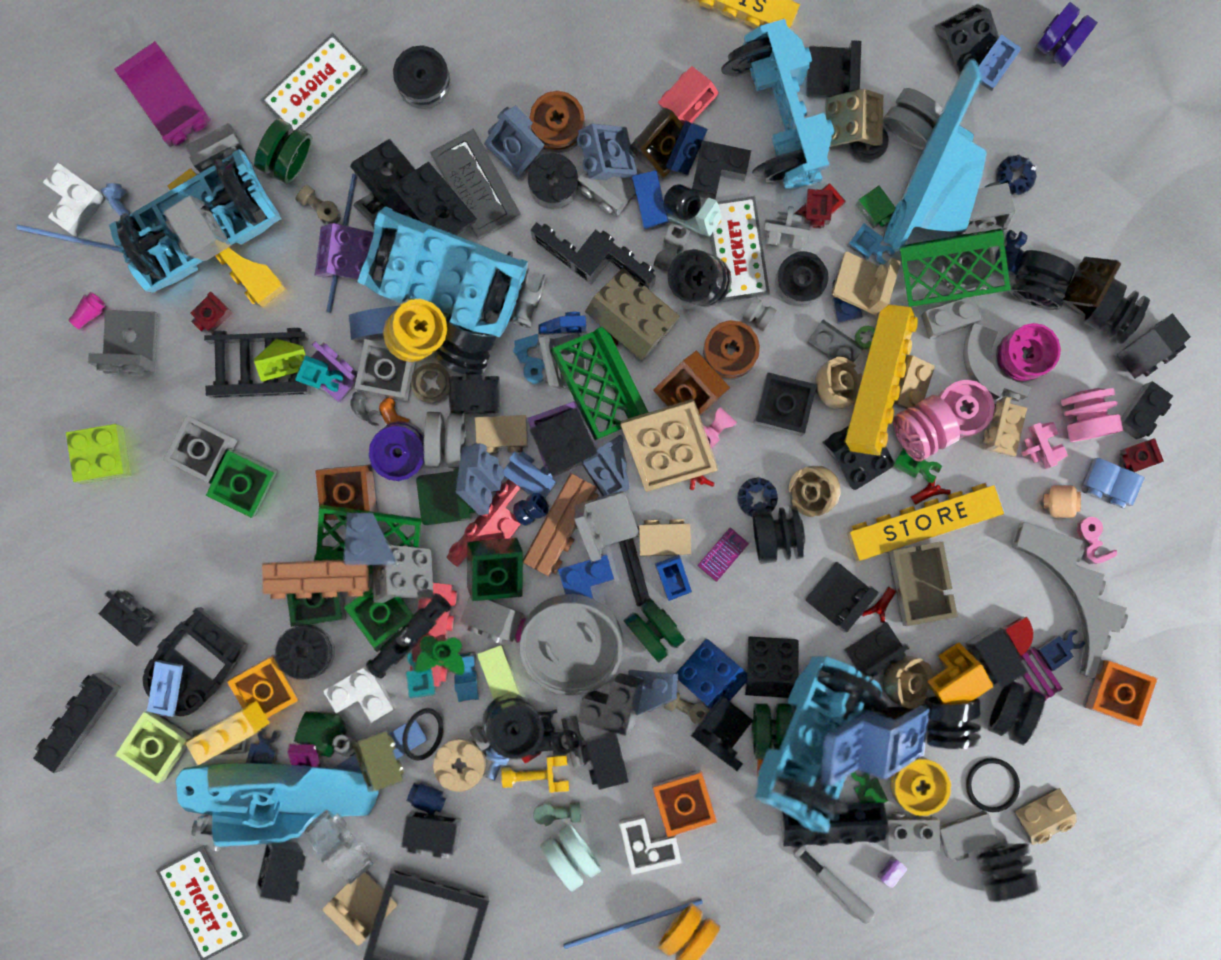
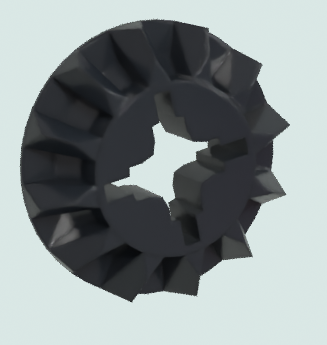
(874, 152)

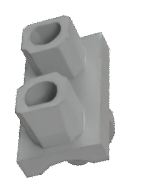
(797, 232)

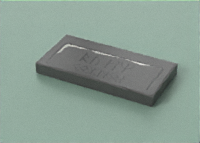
(476, 183)

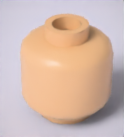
(1063, 501)

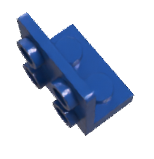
(711, 674)

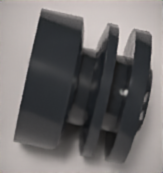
(688, 271)
(1042, 279)
(1120, 312)
(465, 349)
(778, 534)
(319, 654)
(953, 724)
(1007, 866)

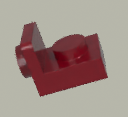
(818, 208)

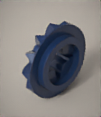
(1028, 173)
(754, 485)

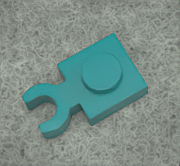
(315, 372)
(419, 683)

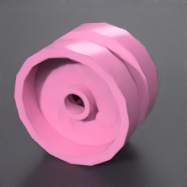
(975, 399)

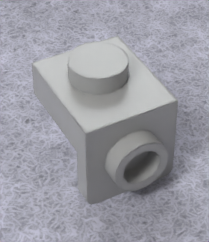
(202, 836)

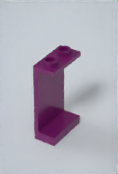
(163, 94)

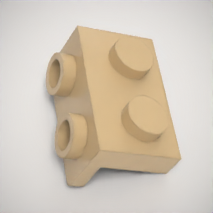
(915, 382)
(1047, 817)

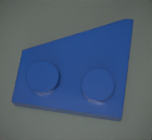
(567, 324)

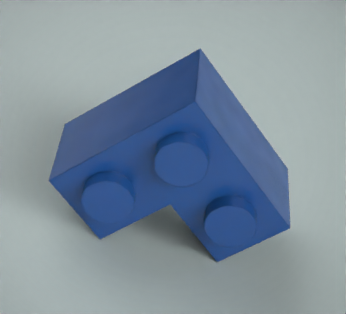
(581, 576)

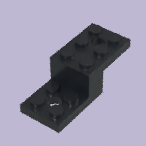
(412, 189)
(593, 255)

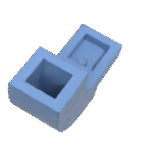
(369, 323)

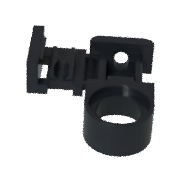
(555, 736)

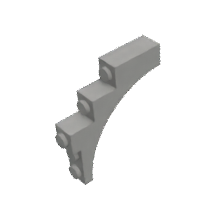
(1084, 586)

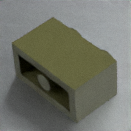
(378, 761)

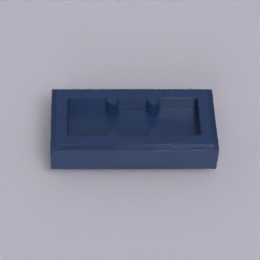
(686, 147)

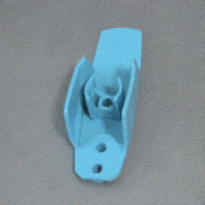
(947, 172)
(269, 800)

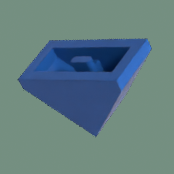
(673, 577)

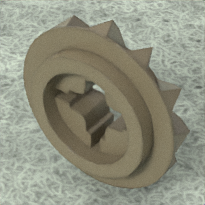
(430, 371)

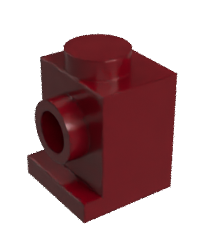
(219, 313)
(1150, 451)

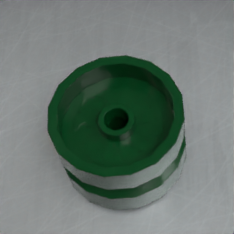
(283, 151)
(655, 629)
(769, 731)

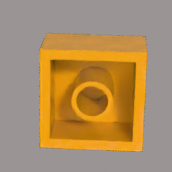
(263, 684)

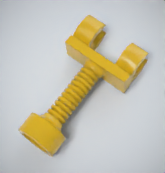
(509, 777)

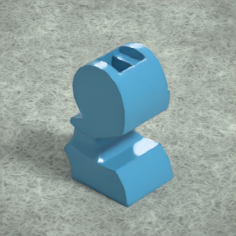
(533, 366)
(467, 684)

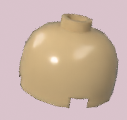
(838, 383)
(814, 490)
(907, 681)

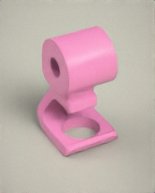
(722, 421)
(1089, 531)

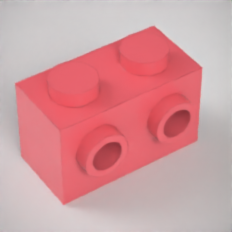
(689, 95)

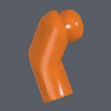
(389, 413)

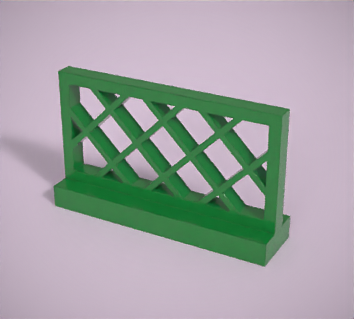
(952, 245)
(614, 370)
(329, 553)

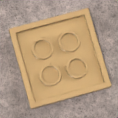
(669, 445)

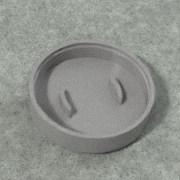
(571, 644)

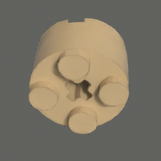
(450, 776)

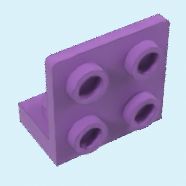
(342, 251)
(327, 355)

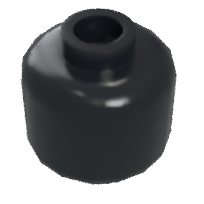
(682, 202)

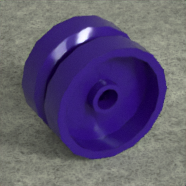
(1066, 34)
(387, 461)

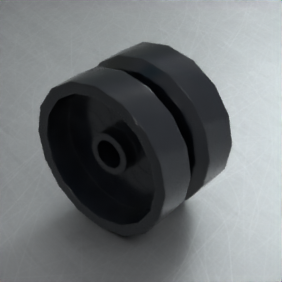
(408, 74)
(1016, 712)
(512, 726)

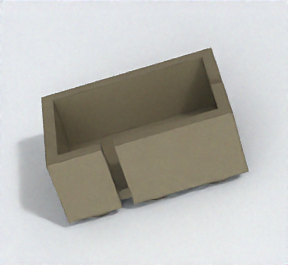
(632, 314)
(920, 584)

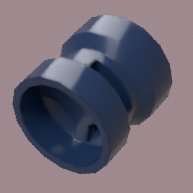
(528, 510)

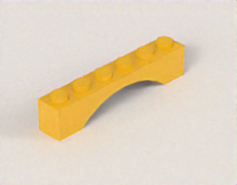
(258, 279)

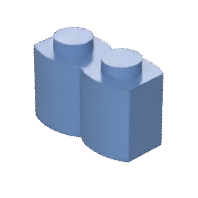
(1113, 482)

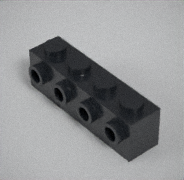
(76, 722)
(859, 824)

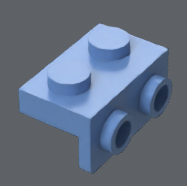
(527, 476)

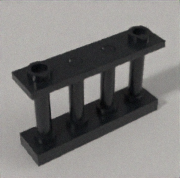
(245, 385)

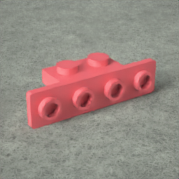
(496, 525)

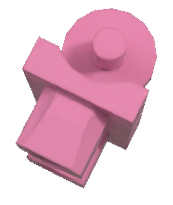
(1040, 436)

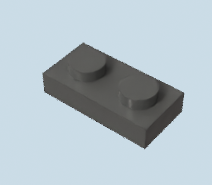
(835, 342)

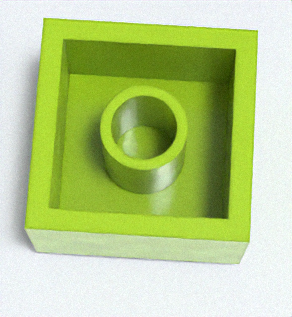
(98, 454)

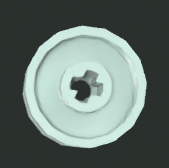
(568, 859)

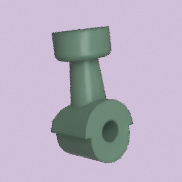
(547, 813)

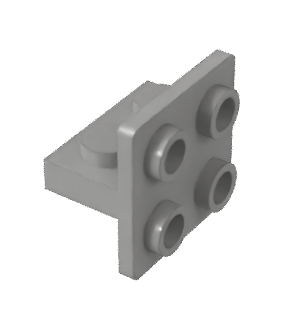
(213, 146)

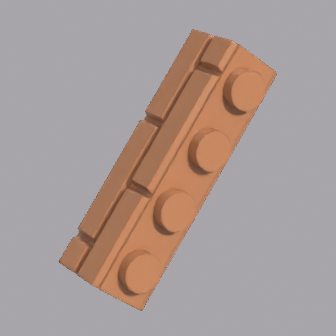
(559, 526)
(314, 577)

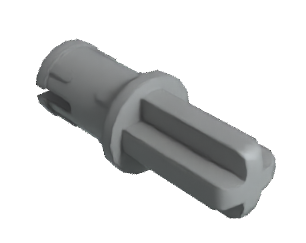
(344, 745)
(577, 756)

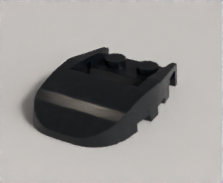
(194, 684)

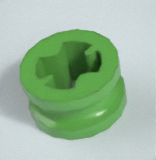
(863, 330)

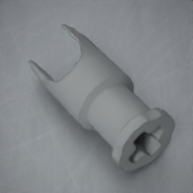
(526, 303)

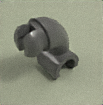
(358, 407)

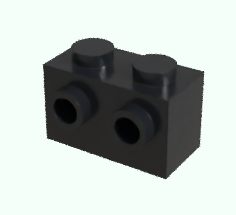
(1145, 409)

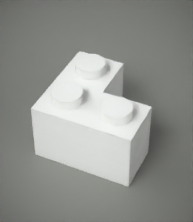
(78, 200)
(361, 687)
(646, 853)

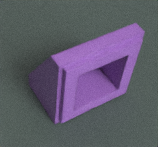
(892, 872)

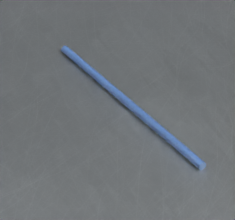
(345, 223)
(69, 238)
(630, 924)

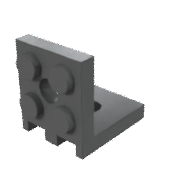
(124, 356)

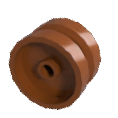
(557, 107)
(734, 335)

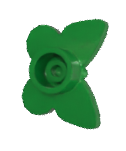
(440, 654)

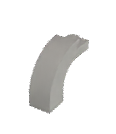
(980, 366)

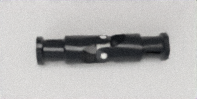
(419, 625)

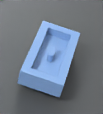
(165, 688)

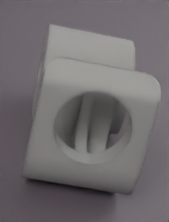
(674, 240)

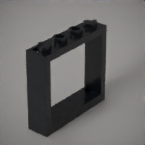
(435, 889)

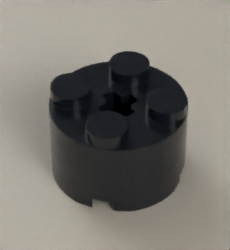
(549, 167)
(813, 271)
(474, 394)

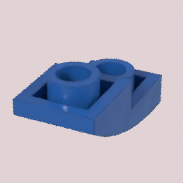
(650, 199)

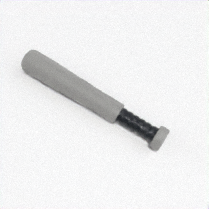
(850, 899)

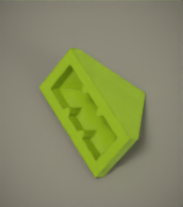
(279, 360)

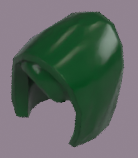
(320, 729)

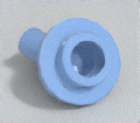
(113, 193)
(496, 763)

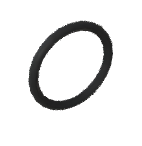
(408, 726)
(969, 786)

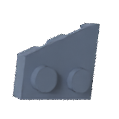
(609, 468)
(366, 542)
(657, 689)

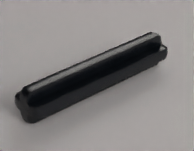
(634, 571)

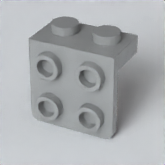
(610, 193)

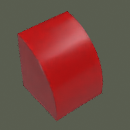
(1019, 634)

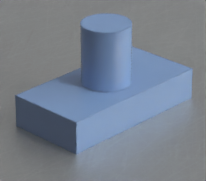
(997, 61)

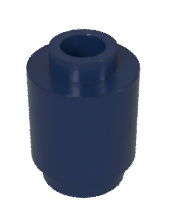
(426, 798)

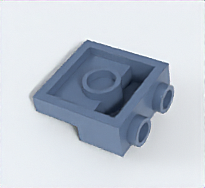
(514, 141)
(606, 152)
(478, 477)

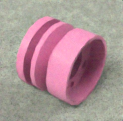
(1092, 414)
(926, 428)

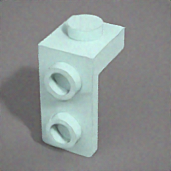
(704, 221)

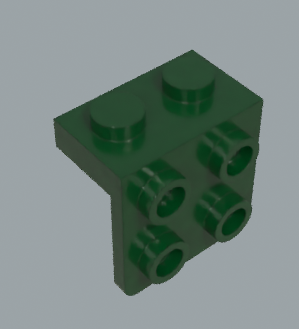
(439, 499)

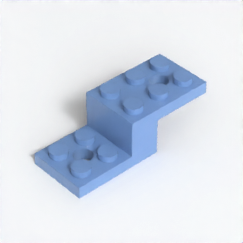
(874, 745)

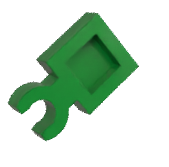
(911, 467)
(869, 790)

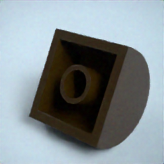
(657, 141)

